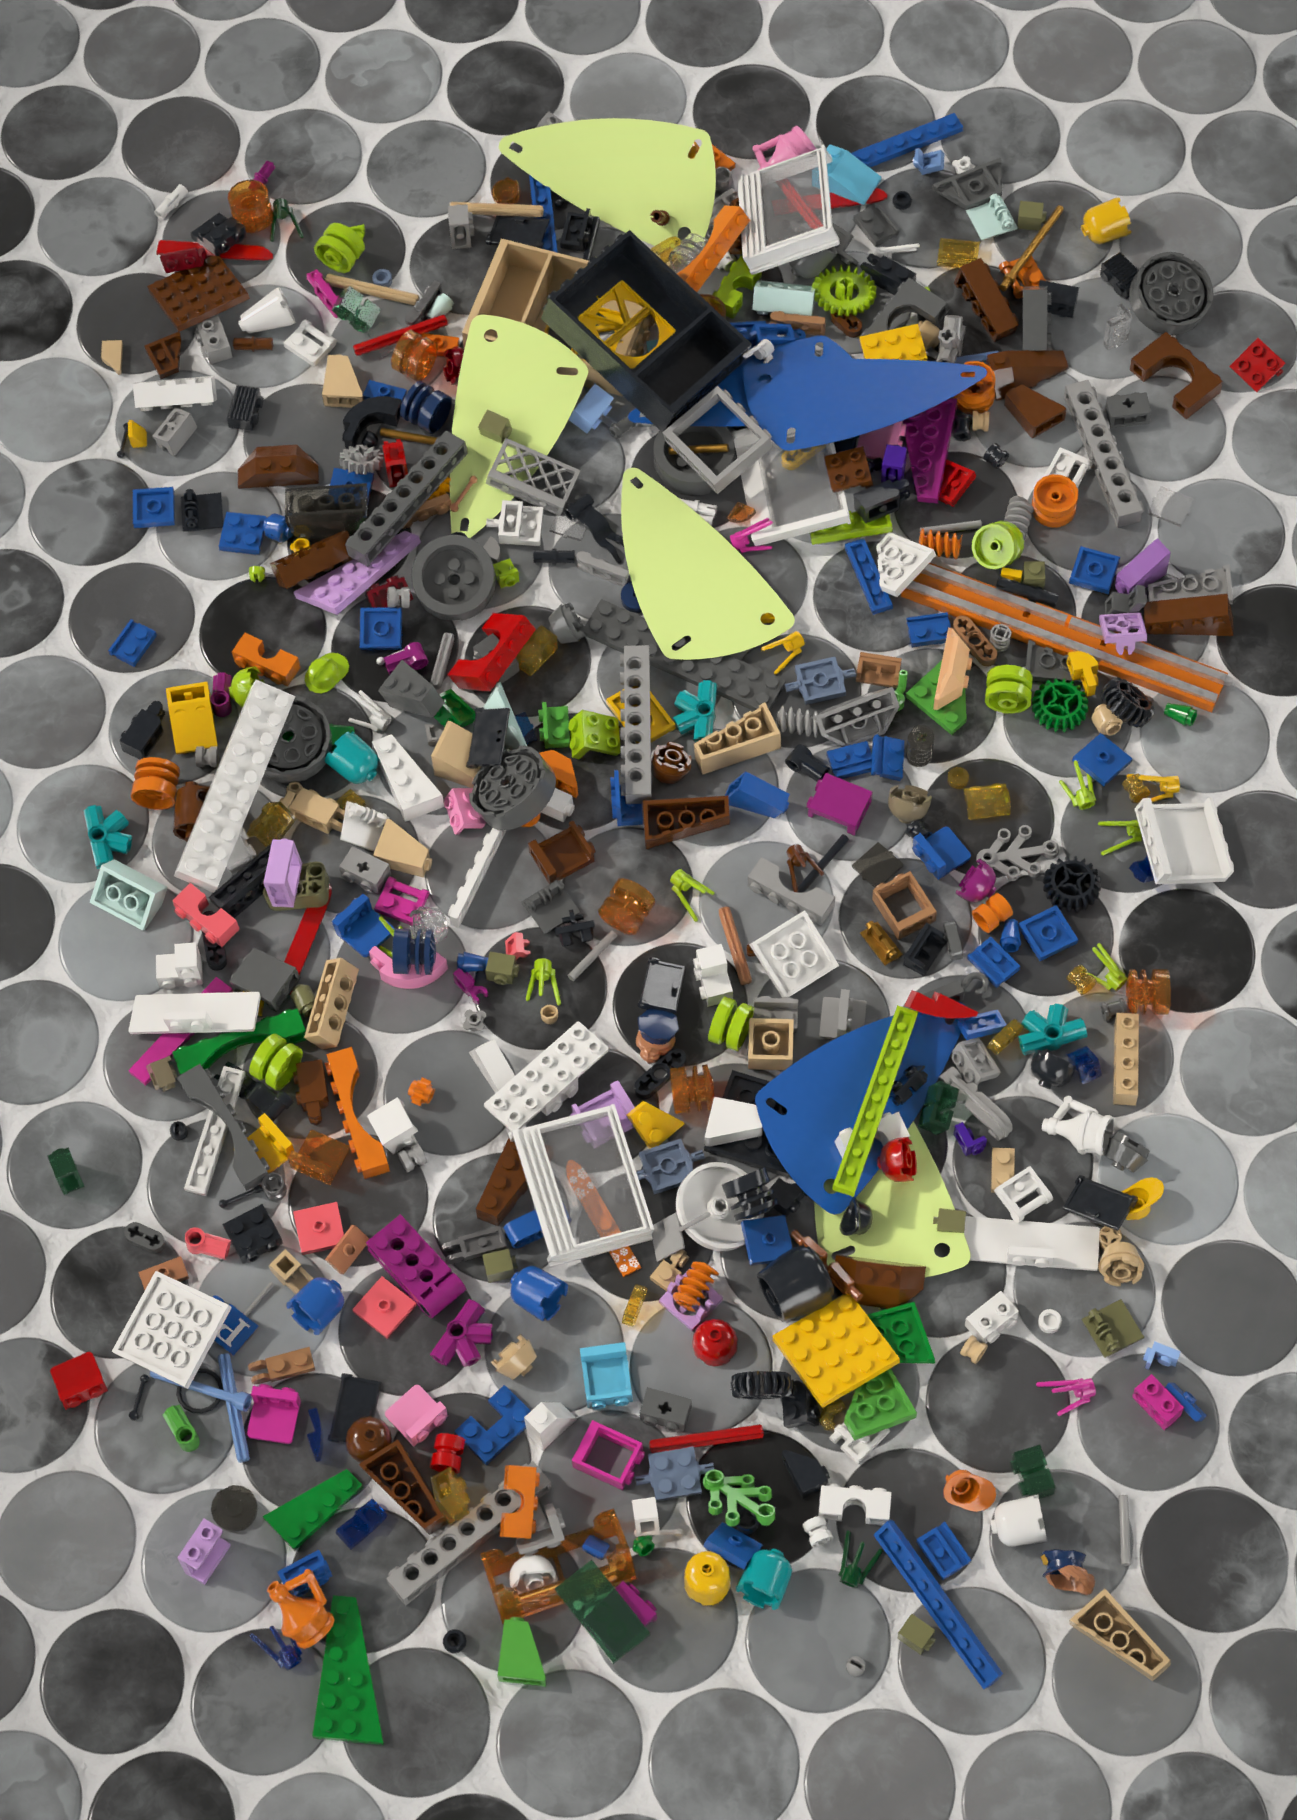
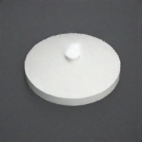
(703, 1193)

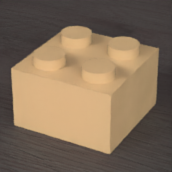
(770, 1044)

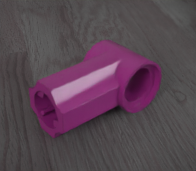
(412, 655)
(221, 694)

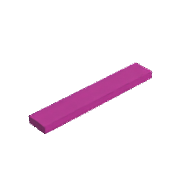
(170, 1042)

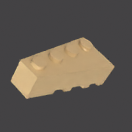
(739, 741)
(1118, 1633)

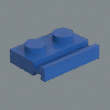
(928, 629)
(132, 643)
(887, 757)
(850, 760)
(993, 962)
(943, 1551)

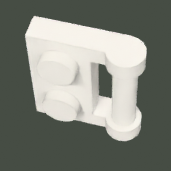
(307, 348)
(1064, 463)
(1020, 1187)

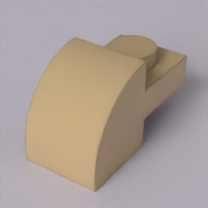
(290, 1272)

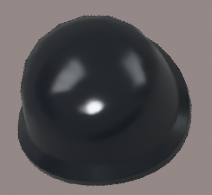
(856, 1218)

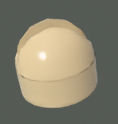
(549, 1014)

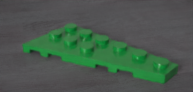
(904, 1333)
(346, 1691)

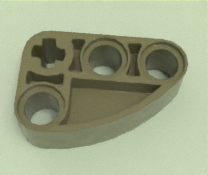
(311, 890)

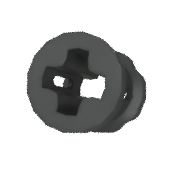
(1110, 1010)

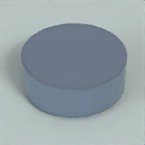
(382, 277)

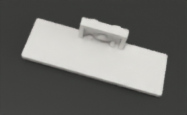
(195, 1013)
(547, 1078)
(1032, 1243)

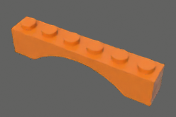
(726, 229)
(369, 1151)

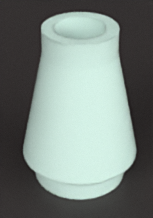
(441, 306)

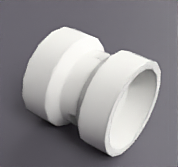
(817, 1531)

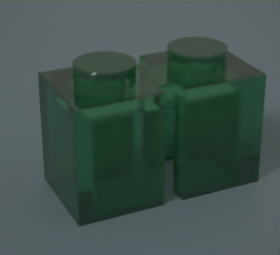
(349, 308)
(939, 1098)
(65, 1170)
(1031, 1471)

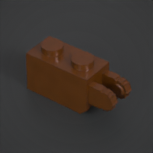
(312, 1089)

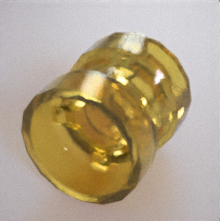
(1136, 788)
(1081, 979)

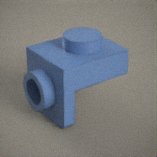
(928, 162)

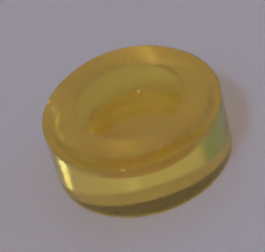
(958, 778)

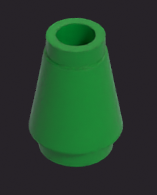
(1181, 713)

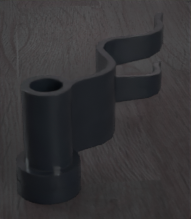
(594, 522)
(262, 1096)

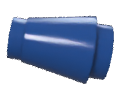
(1010, 937)
(471, 962)

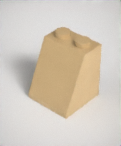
(452, 754)

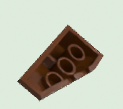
(1024, 368)

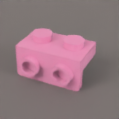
(461, 811)

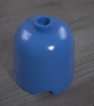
(537, 1292)
(317, 1304)

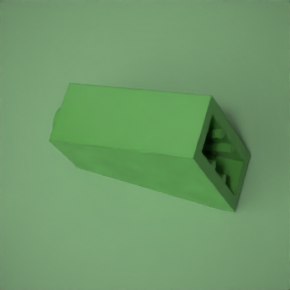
(519, 1656)

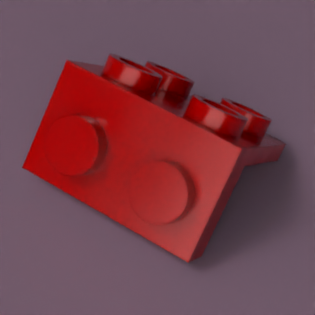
(78, 1380)

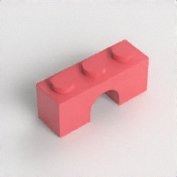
(217, 927)

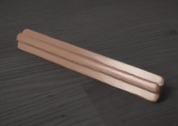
(735, 946)

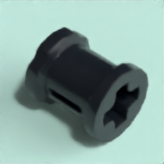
(962, 430)

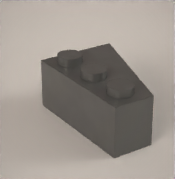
(1036, 318)
(410, 692)

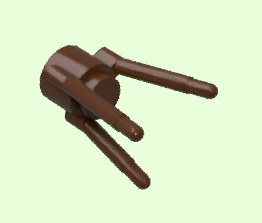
(798, 858)

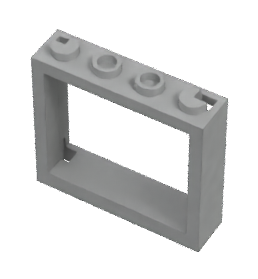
(736, 468)

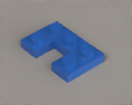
(490, 1443)

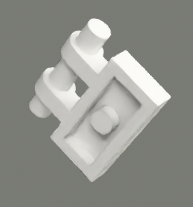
(860, 1448)

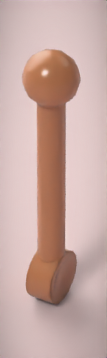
(454, 506)

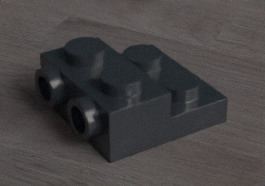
(219, 234)
(253, 1234)

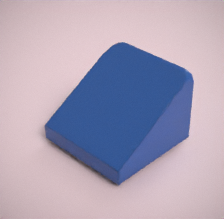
(596, 1547)

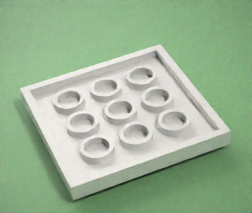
(171, 1329)

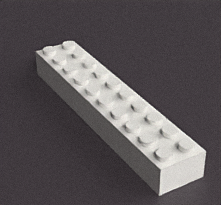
(234, 786)

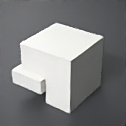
(393, 1126)

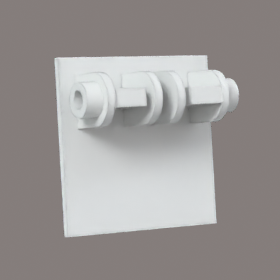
(362, 826)

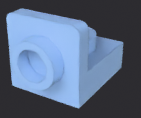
(1164, 1354)

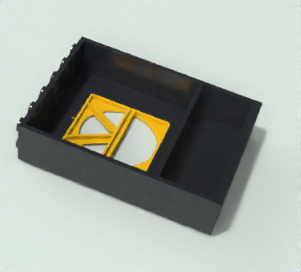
(694, 342)

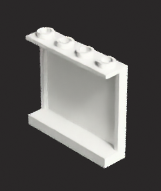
(1184, 842)

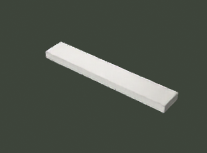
(213, 1135)

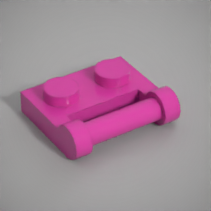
(399, 907)

